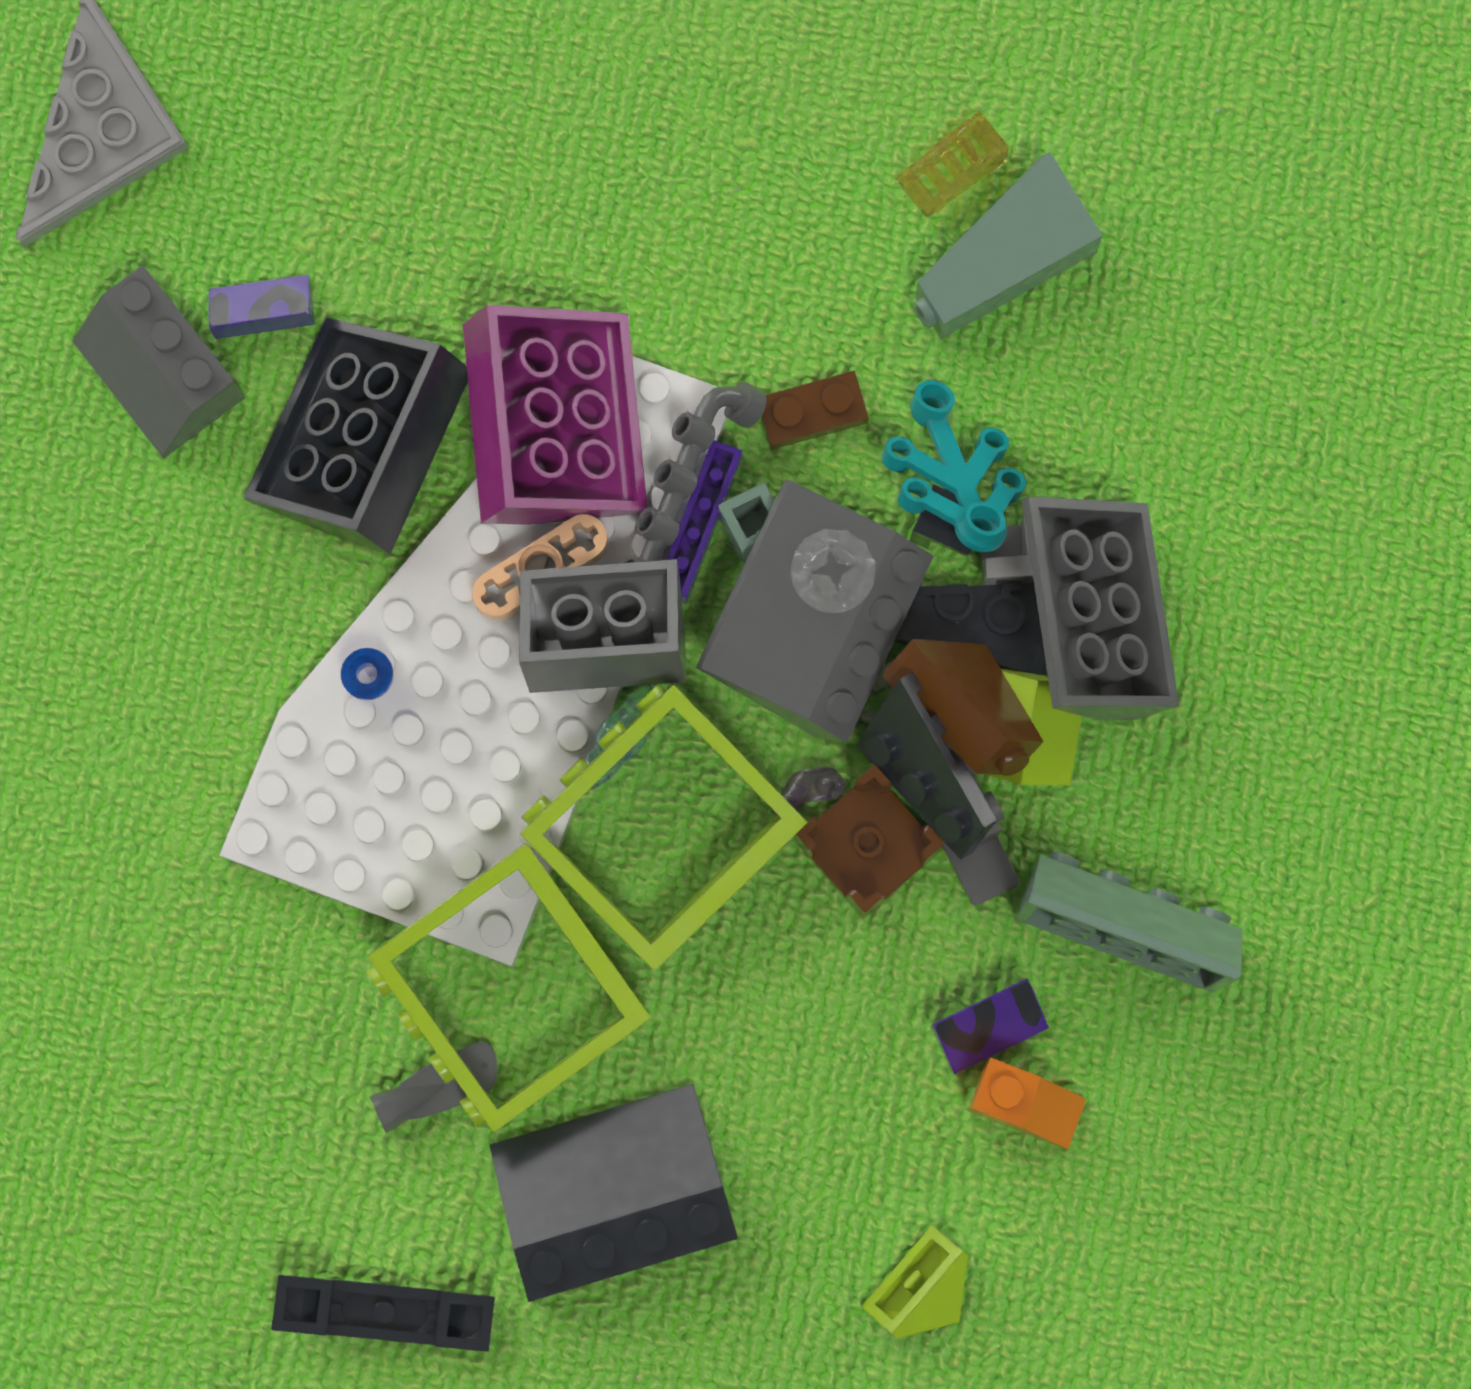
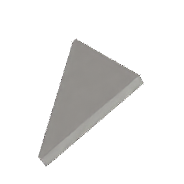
(98, 132)

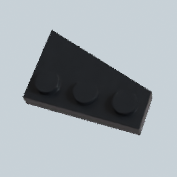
(993, 615)
(921, 768)

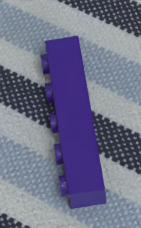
(702, 512)

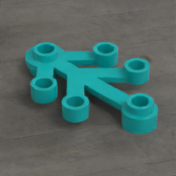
(976, 523)

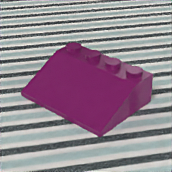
(553, 415)

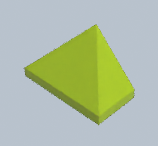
(922, 1288)

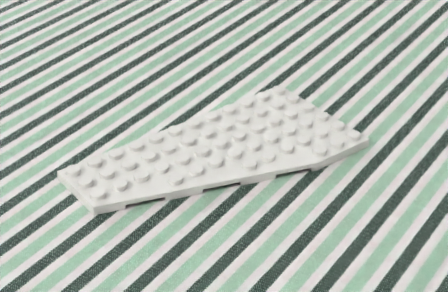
(430, 782)

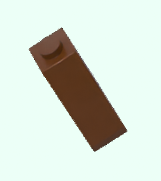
(973, 703)

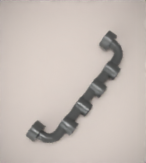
(677, 479)

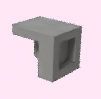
(1010, 560)

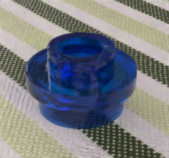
(367, 658)

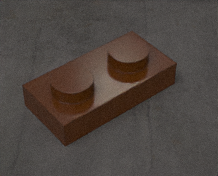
(814, 410)

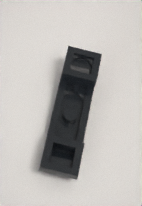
(383, 1312)

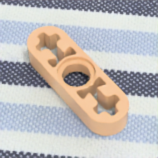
(543, 546)

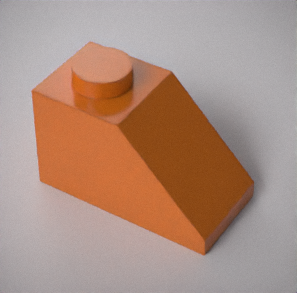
(1027, 1103)

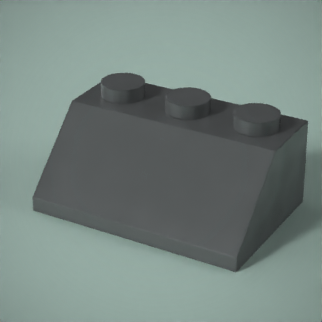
(155, 362)
(602, 626)

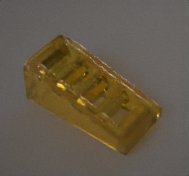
(974, 127)

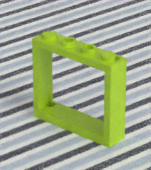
(714, 892)
(446, 1059)

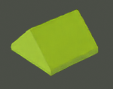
(1059, 729)

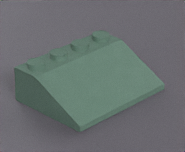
(1132, 924)

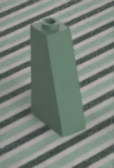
(1010, 250)

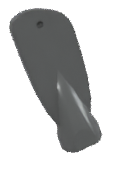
(427, 1092)

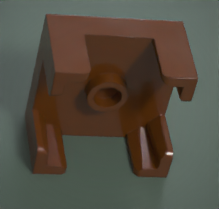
(868, 843)

